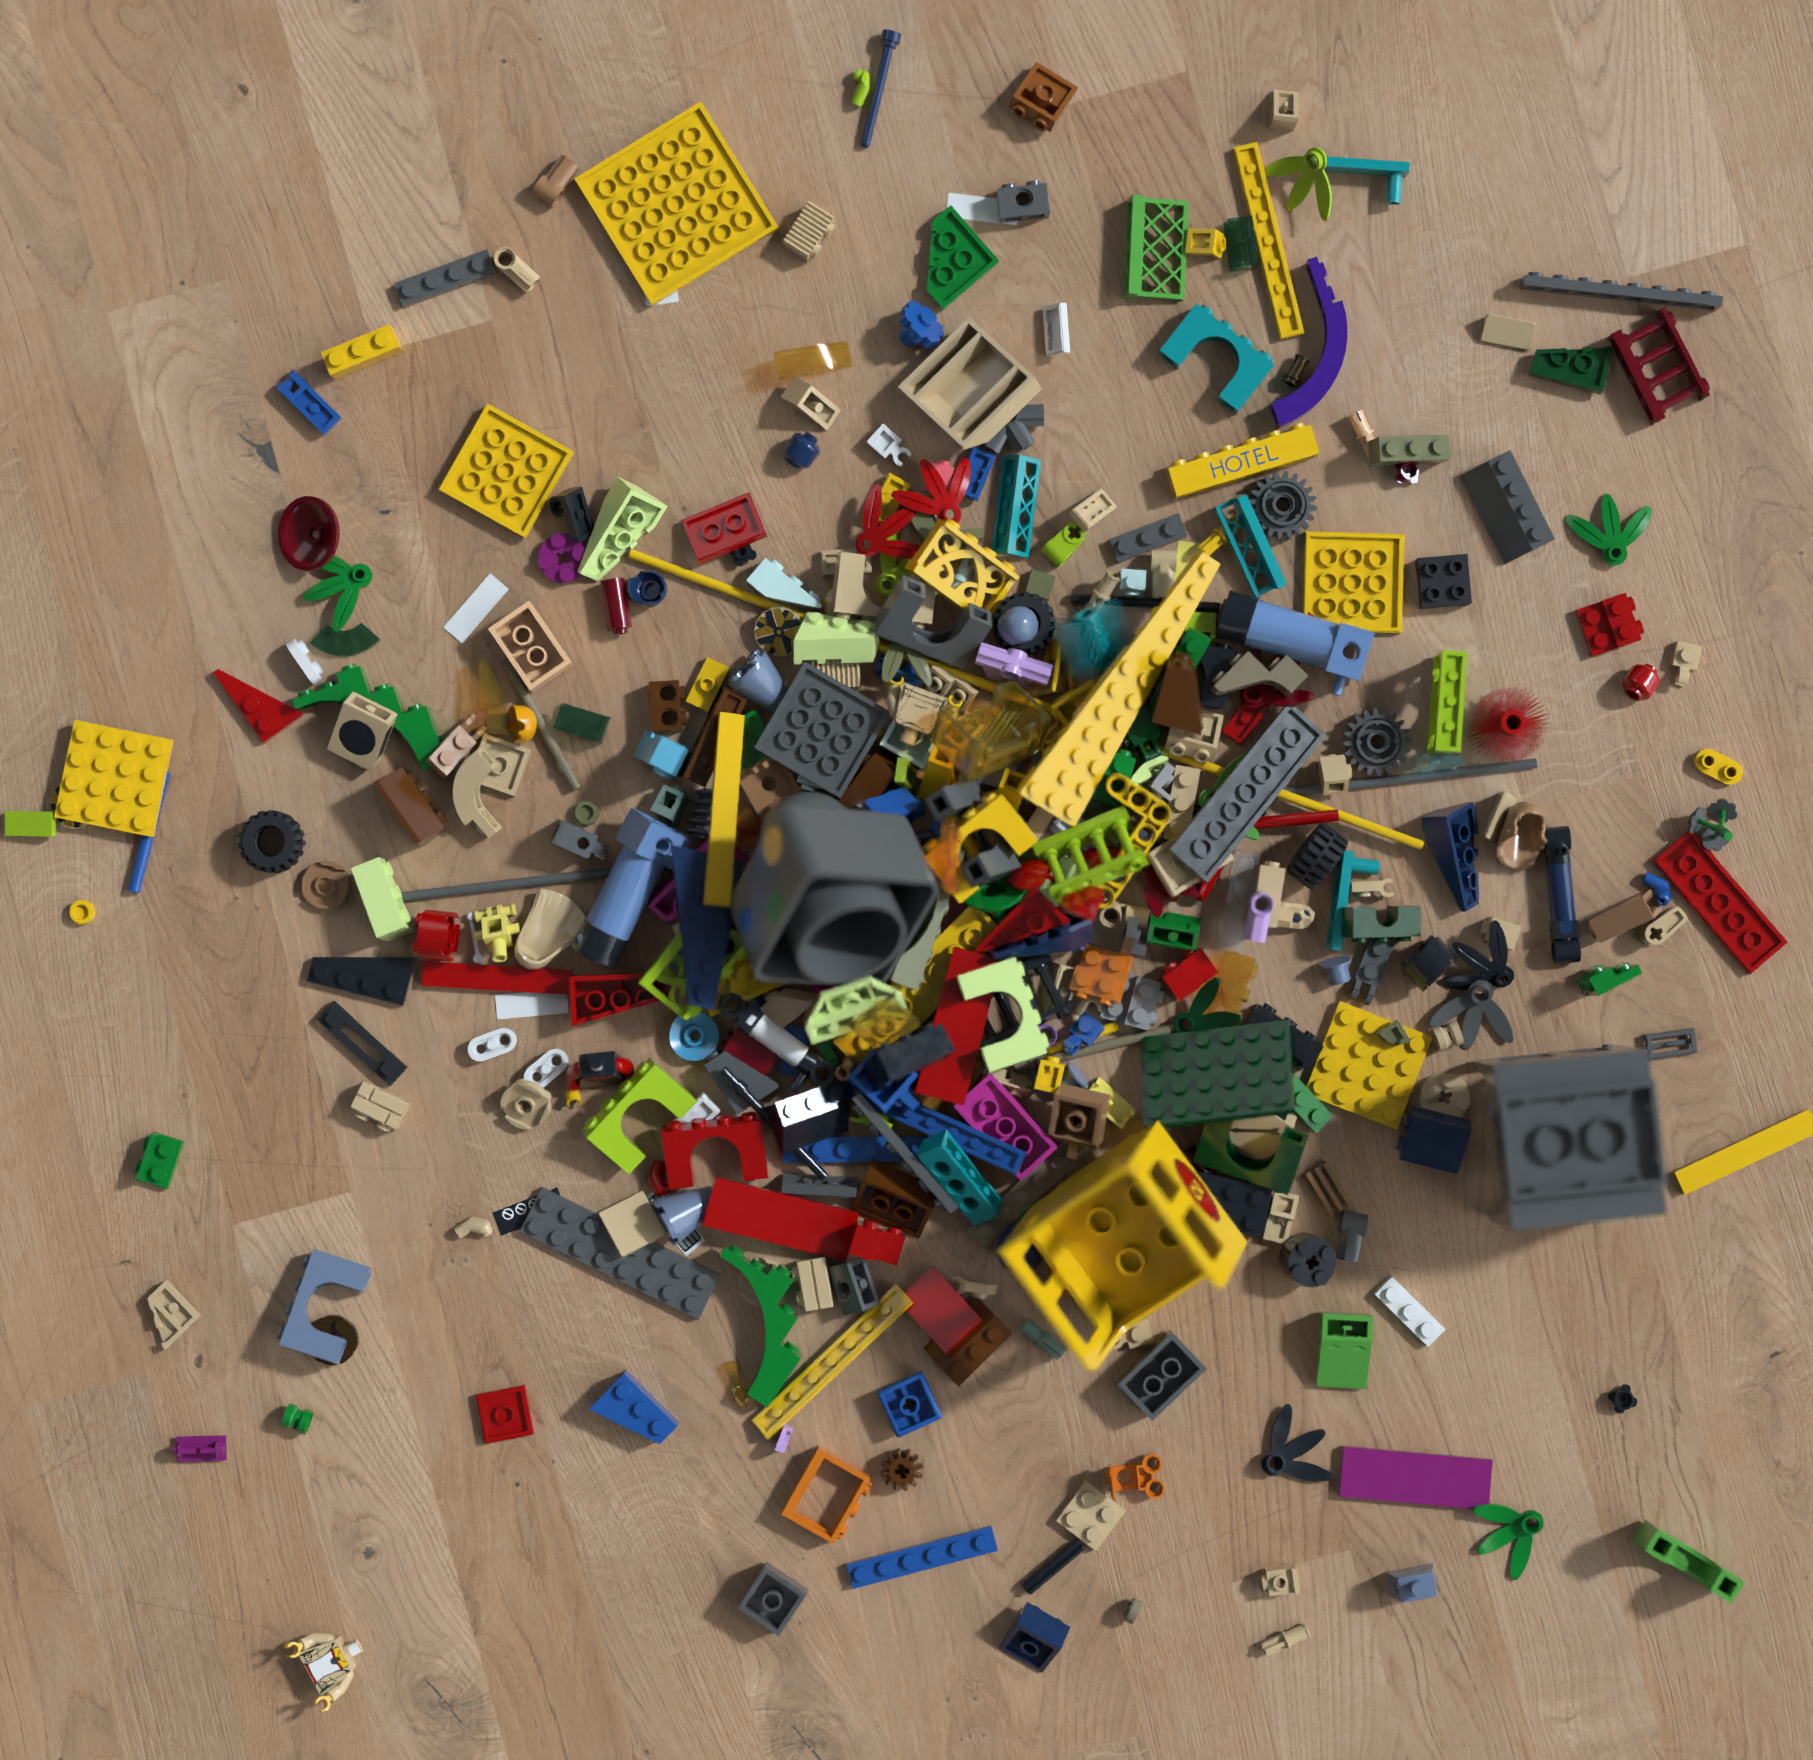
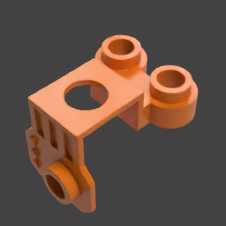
(1141, 1478)

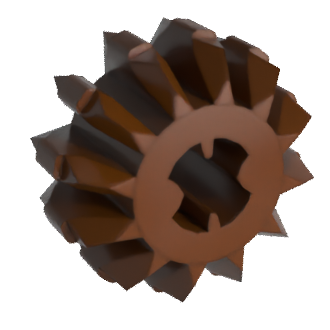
(896, 1475)

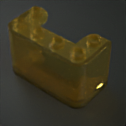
(993, 735)

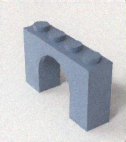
(321, 1270)

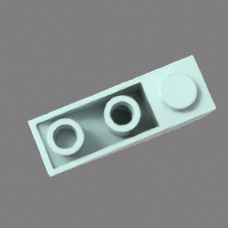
(777, 586)

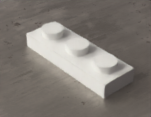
(1409, 1311)

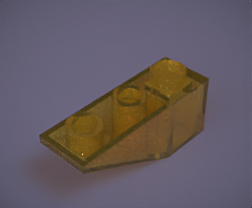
(1234, 977)

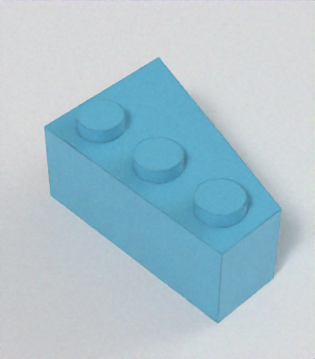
(662, 754)

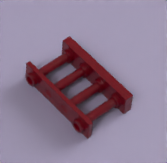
(1644, 386)

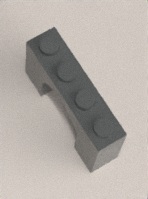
(952, 645)
(995, 853)

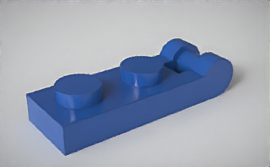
(309, 403)

